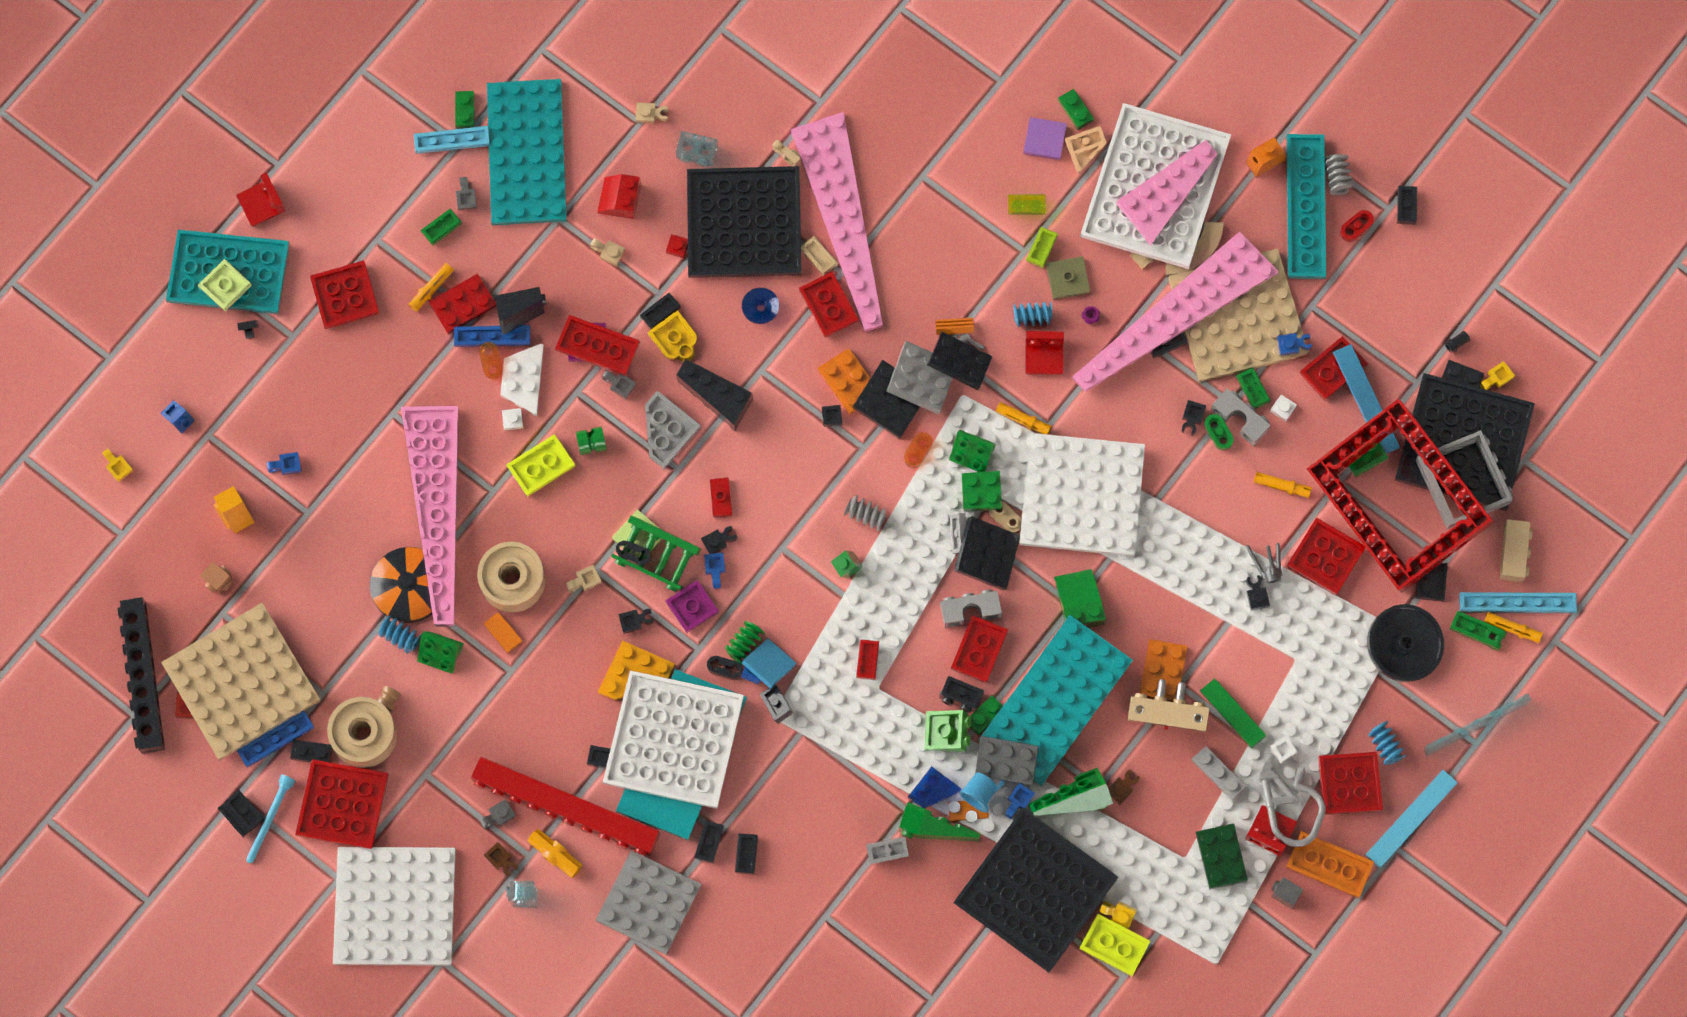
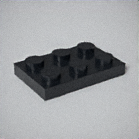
(959, 360)

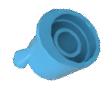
(980, 791)

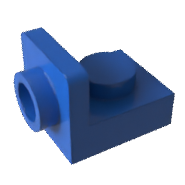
(177, 416)

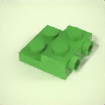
(947, 731)

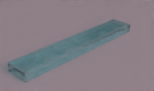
(1477, 724)

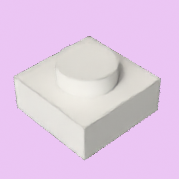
(1283, 408)
(512, 419)
(1283, 749)

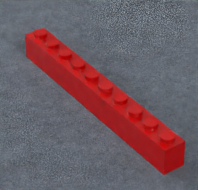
(565, 806)

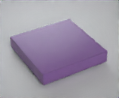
(1045, 138)

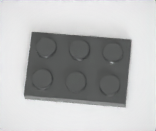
(1007, 760)

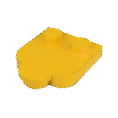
(674, 338)

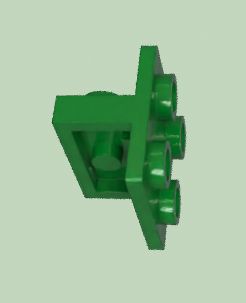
(971, 451)
(439, 651)

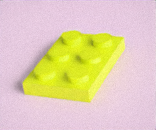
(540, 465)
(1114, 945)

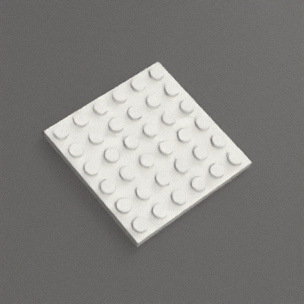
(1082, 494)
(673, 739)
(394, 906)

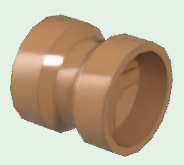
(389, 697)

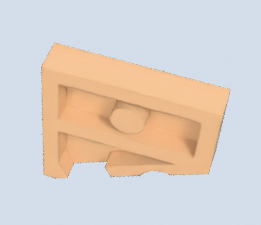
(1085, 146)

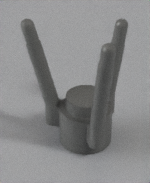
(1272, 573)

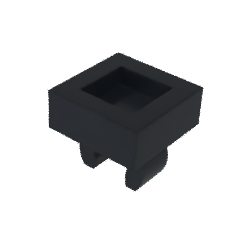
(248, 327)

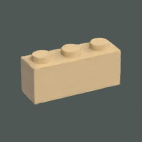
(1515, 550)

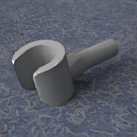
(967, 339)

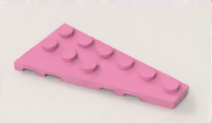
(1159, 198)

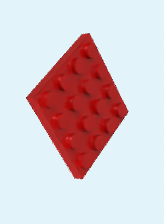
(342, 804)

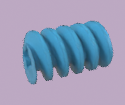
(1032, 314)
(398, 635)
(1386, 744)

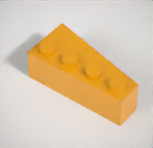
(232, 510)

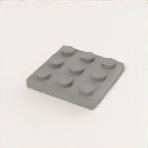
(917, 381)

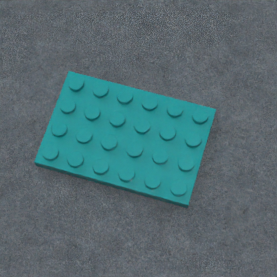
(257, 259)

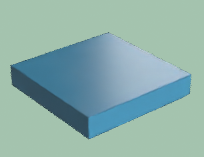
(769, 663)

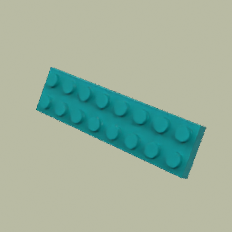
(1306, 206)

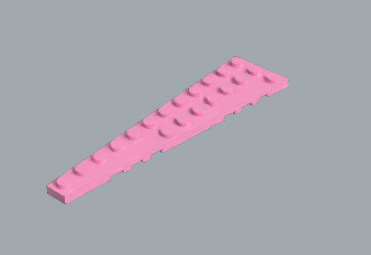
(831, 174)
(1212, 285)
(433, 462)

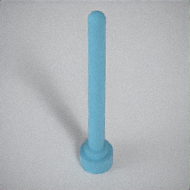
(285, 784)

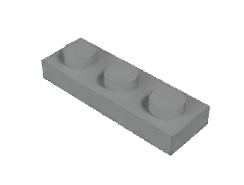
(1218, 773)

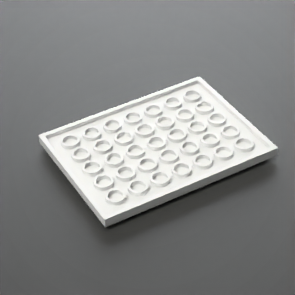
(1138, 150)

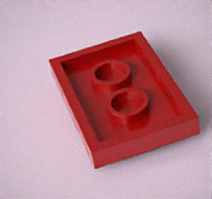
(462, 303)
(828, 304)
(1324, 372)
(979, 649)

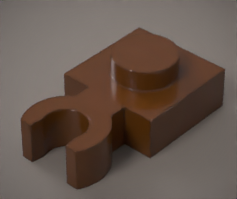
(1121, 788)
(499, 858)

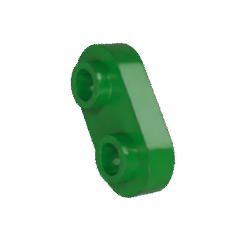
(1219, 432)

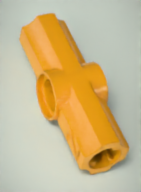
(555, 853)

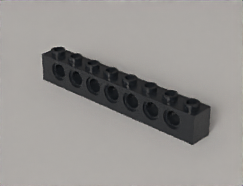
(155, 740)

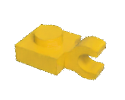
(1498, 375)
(118, 466)
(1121, 914)

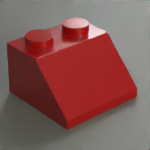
(620, 196)

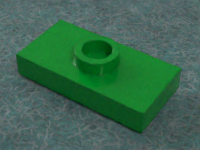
(441, 227)
(1253, 388)

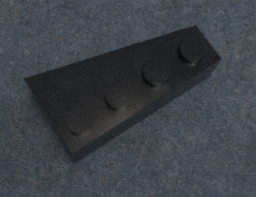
(718, 394)

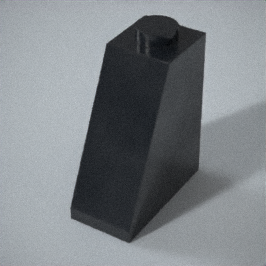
(519, 308)

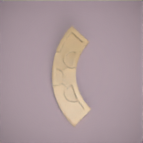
(1204, 249)

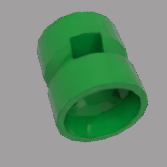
(591, 440)

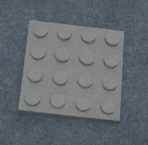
(648, 902)

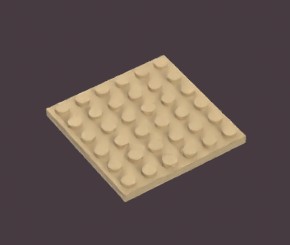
(1245, 330)
(240, 681)

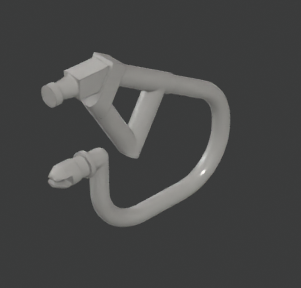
(1266, 776)

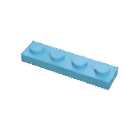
(451, 139)

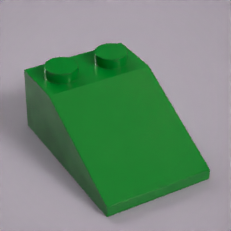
(1080, 598)

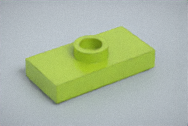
(1041, 247)

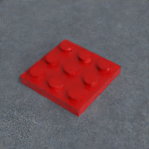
(344, 294)
(1326, 556)
(1350, 783)

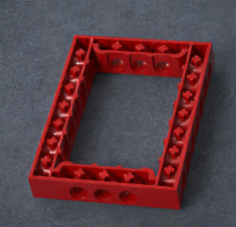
(1361, 441)

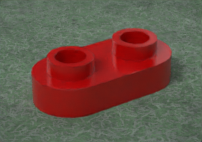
(1355, 225)

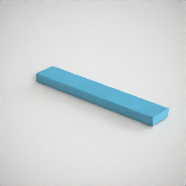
(1517, 602)
(1411, 819)

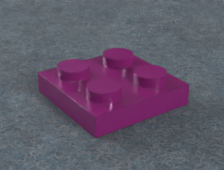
(692, 606)

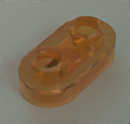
(491, 360)
(917, 450)

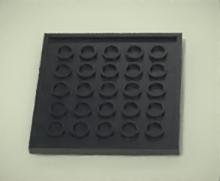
(744, 221)
(1456, 410)
(1036, 890)

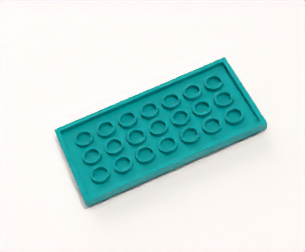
(526, 152)
(1060, 694)

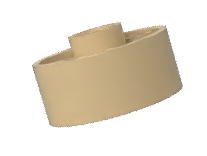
(505, 560)
(359, 714)

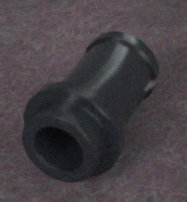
(1453, 344)

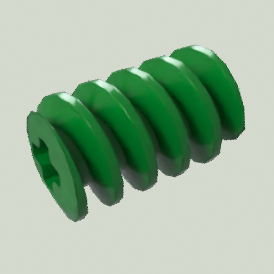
(743, 641)

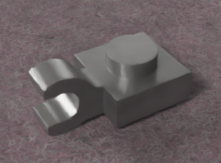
(465, 197)
(620, 385)
(500, 814)

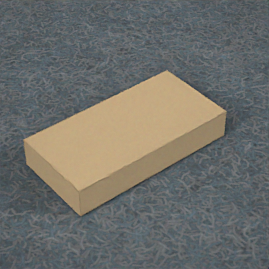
(818, 256)

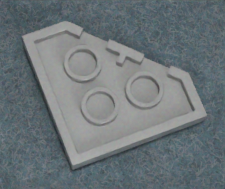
(667, 429)

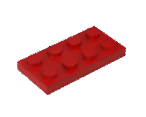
(597, 345)

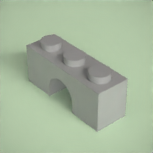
(1230, 404)
(986, 603)

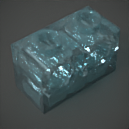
(698, 144)
(522, 894)

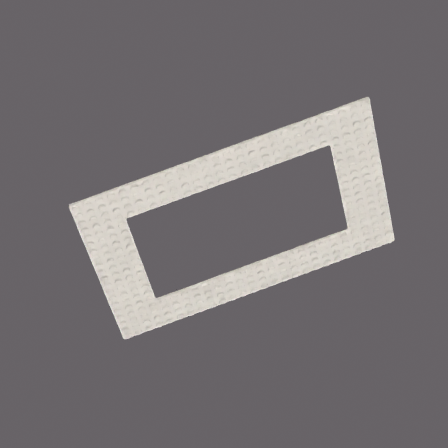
(1172, 551)

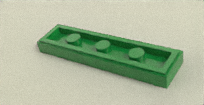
(1233, 713)

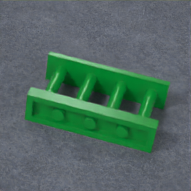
(671, 542)

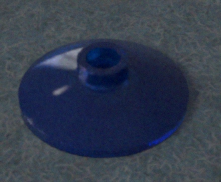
(760, 297)

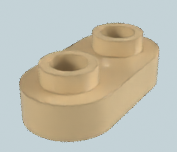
(1004, 517)

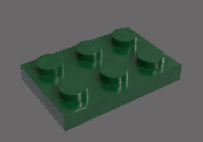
(1221, 856)

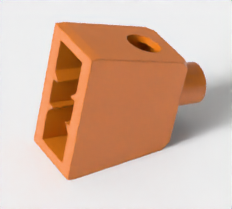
(1268, 156)

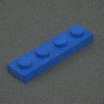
(477, 335)
(275, 739)

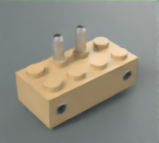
(1168, 714)

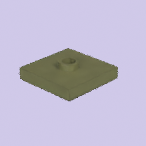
(1068, 278)

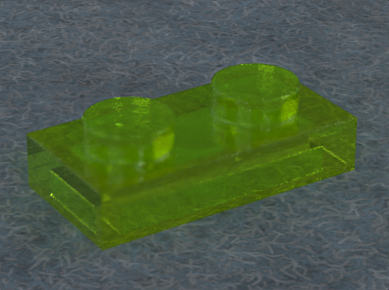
(1026, 204)

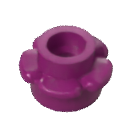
(1091, 310)

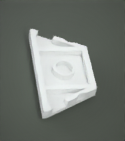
(523, 377)

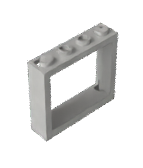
(1490, 459)

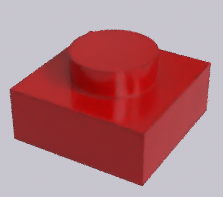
(677, 246)

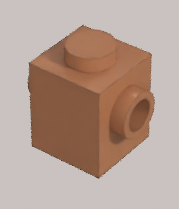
(216, 578)

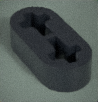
(636, 548)
(726, 663)

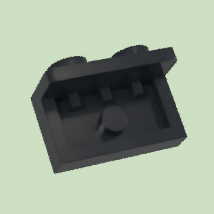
(961, 694)

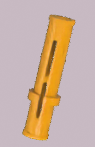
(419, 299)
(1018, 416)
(1283, 485)
(1513, 627)

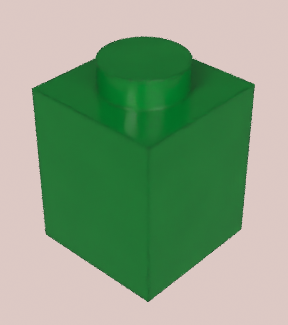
(846, 564)

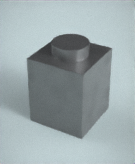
(1286, 892)

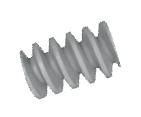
(1338, 173)
(865, 512)

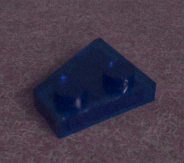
(933, 789)

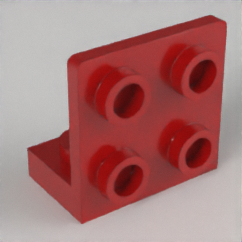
(260, 202)
(1044, 352)
(1262, 834)

